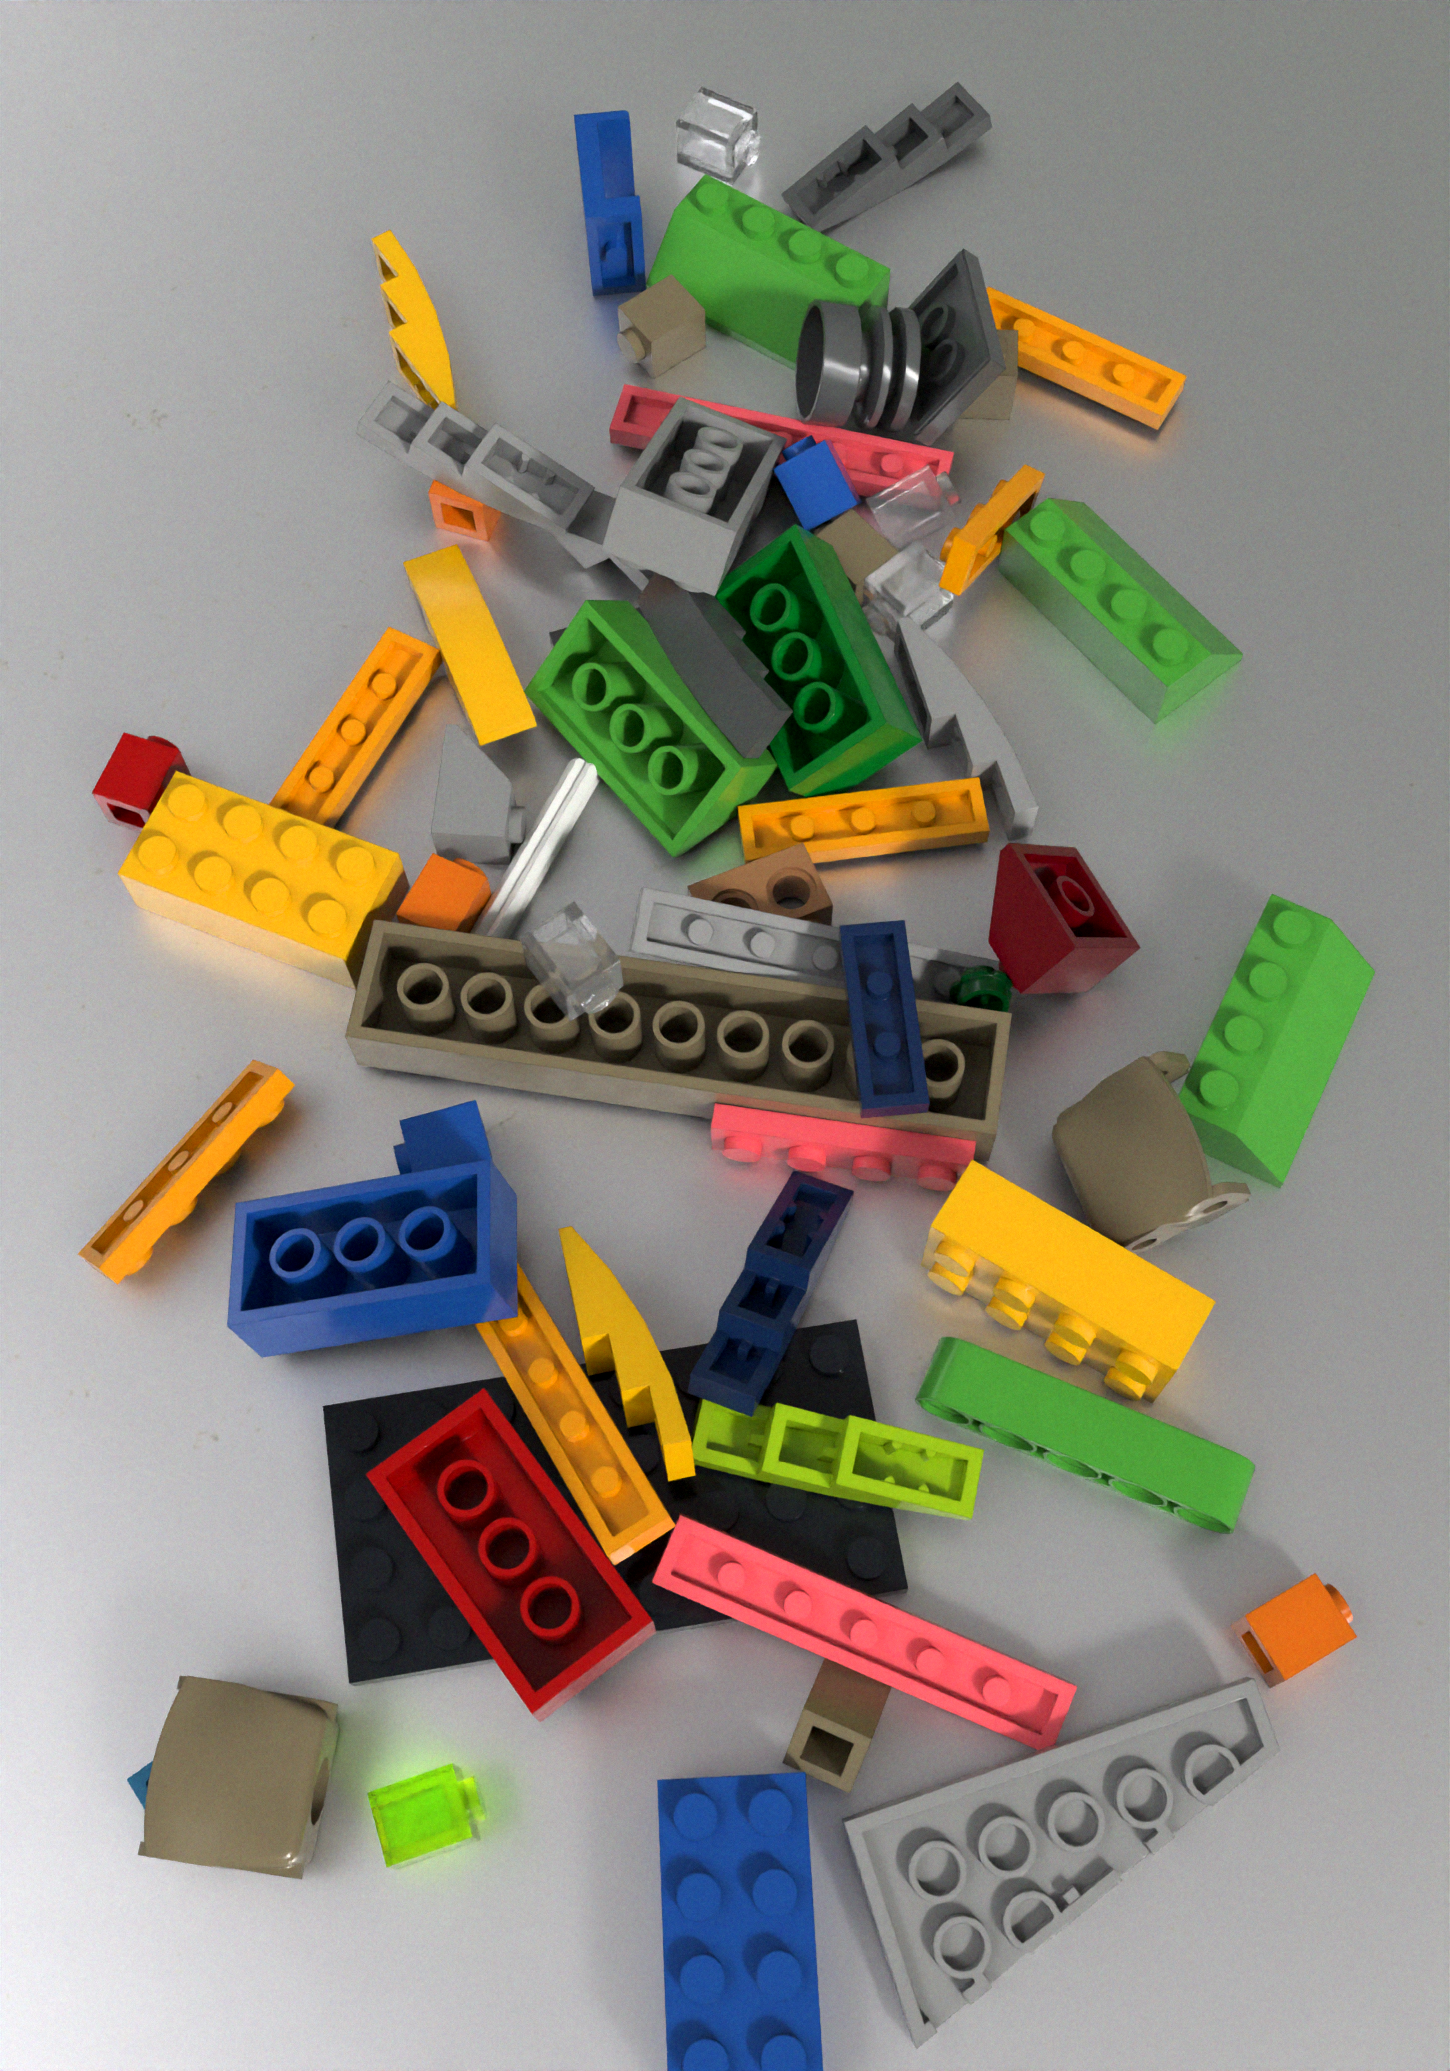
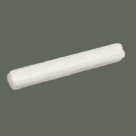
(538, 850)

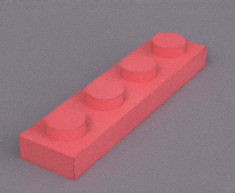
(816, 1143)

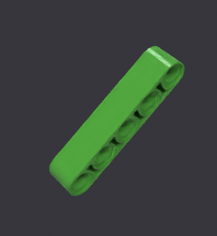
(1086, 1435)

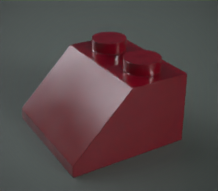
(1054, 921)

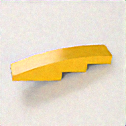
(416, 331)
(469, 645)
(619, 1340)

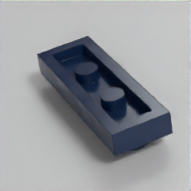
(883, 1019)

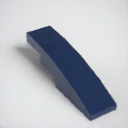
(770, 1293)

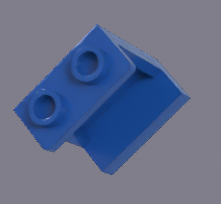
(610, 203)

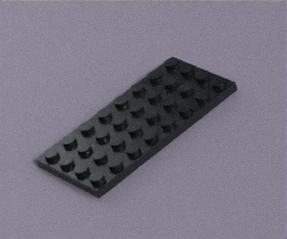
(408, 1625)

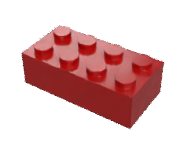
(512, 1554)

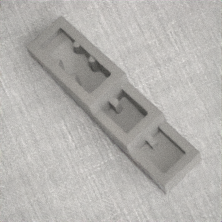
(476, 462)
(957, 716)

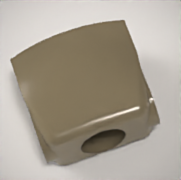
(1140, 1157)
(239, 1778)

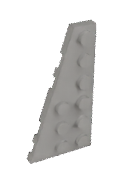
(1021, 1849)

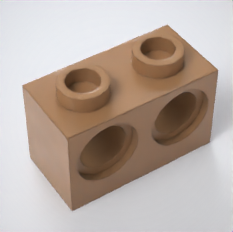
(769, 880)

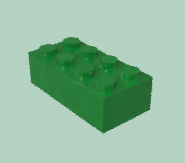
(821, 663)

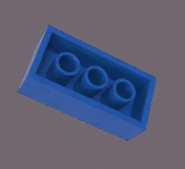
(374, 1259)
(738, 1924)

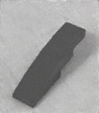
(883, 164)
(715, 663)

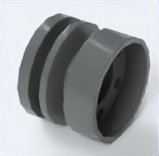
(857, 365)

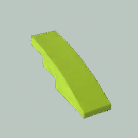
(840, 1457)

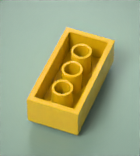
(263, 878)
(1063, 1283)

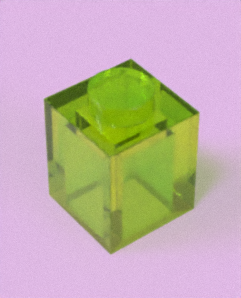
(427, 1815)

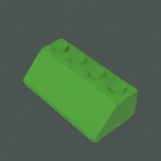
(760, 268)
(1113, 606)
(642, 726)
(1275, 1040)

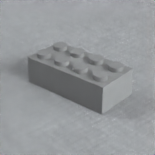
(693, 496)

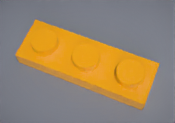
(980, 540)

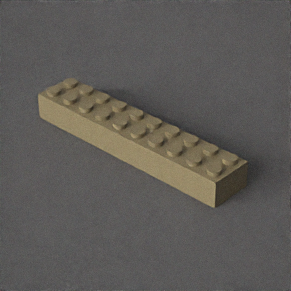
(665, 1042)

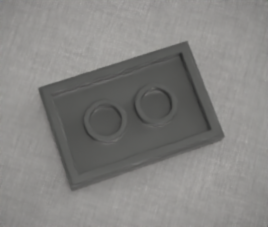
(957, 347)

